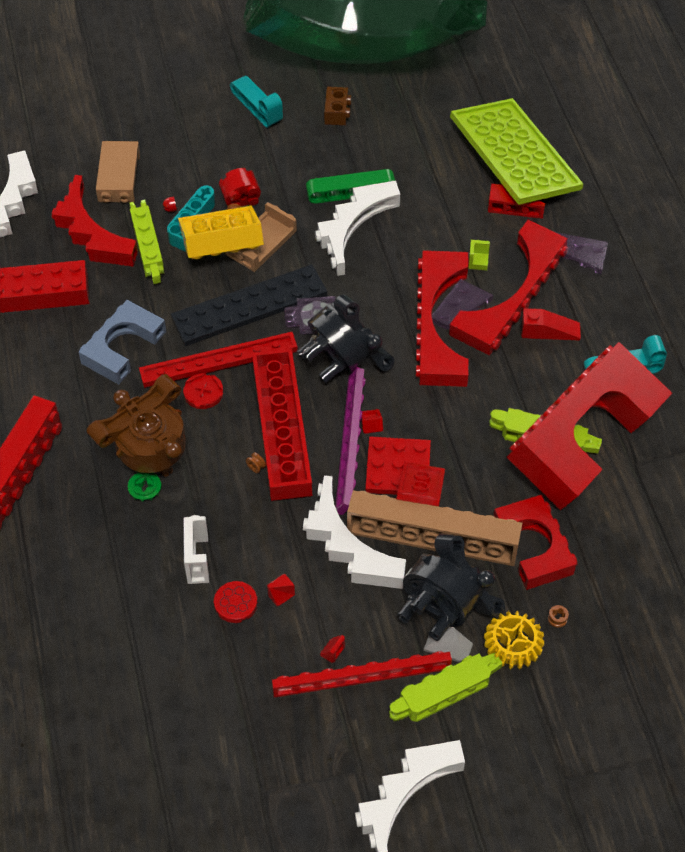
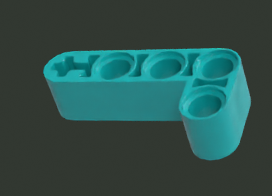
(265, 108)
(200, 203)
(651, 355)

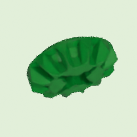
(137, 482)

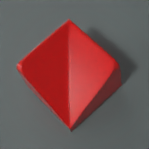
(281, 590)

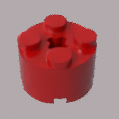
(240, 187)

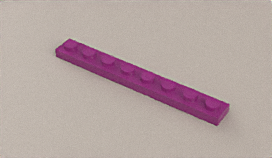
(349, 447)

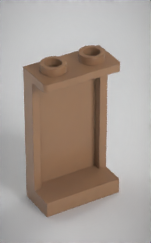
(117, 171)
(276, 230)

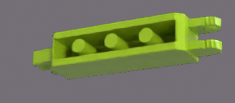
(147, 241)
(516, 422)
(445, 688)

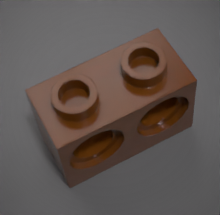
(336, 106)

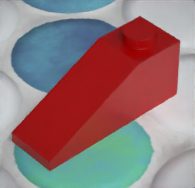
(503, 203)
(548, 325)

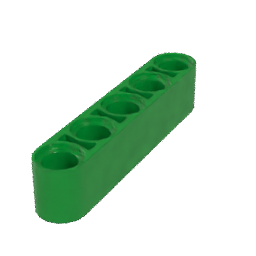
(341, 186)

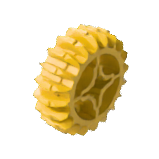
(500, 630)

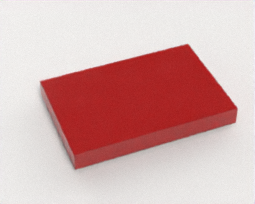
(421, 484)

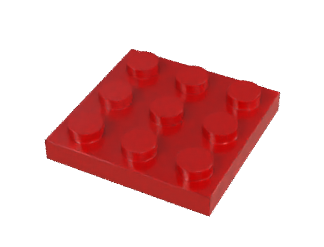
(387, 459)

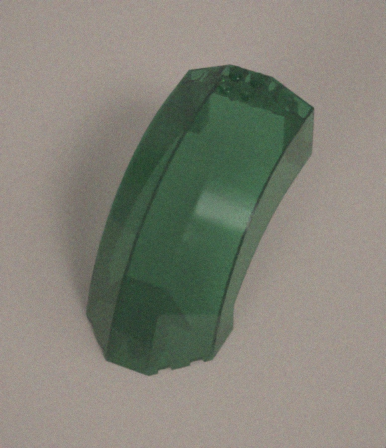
(363, 28)

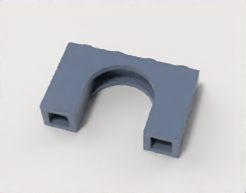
(126, 320)

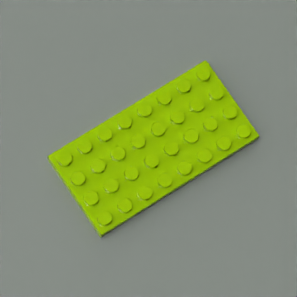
(516, 151)

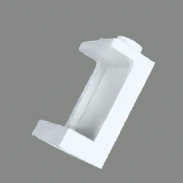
(195, 565)

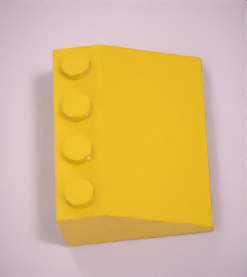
(221, 232)

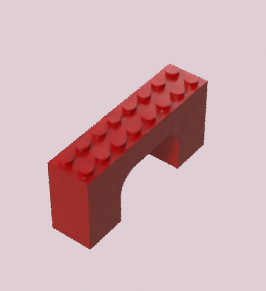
(549, 449)

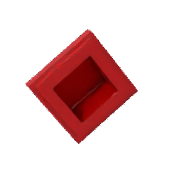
(371, 421)
(333, 648)

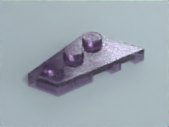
(586, 251)
(461, 298)

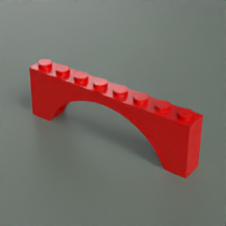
(487, 327)
(438, 362)

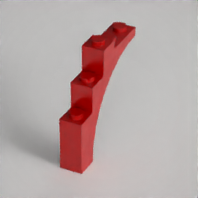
(99, 243)

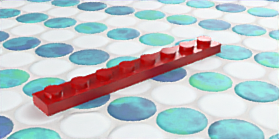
(215, 359)
(361, 674)

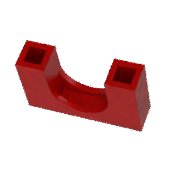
(557, 561)

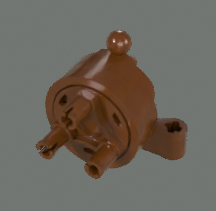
(145, 428)

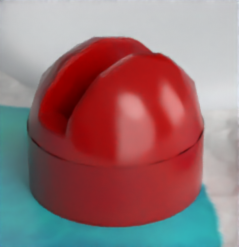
(169, 204)

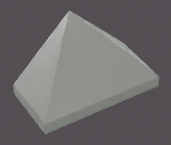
(450, 642)

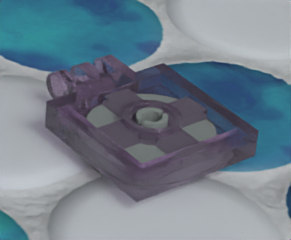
(304, 311)

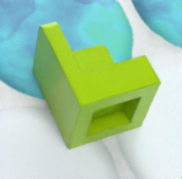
(479, 255)

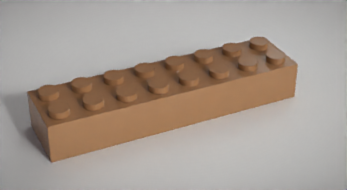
(420, 524)

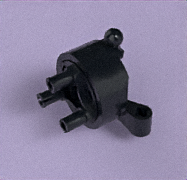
(343, 339)
(448, 587)

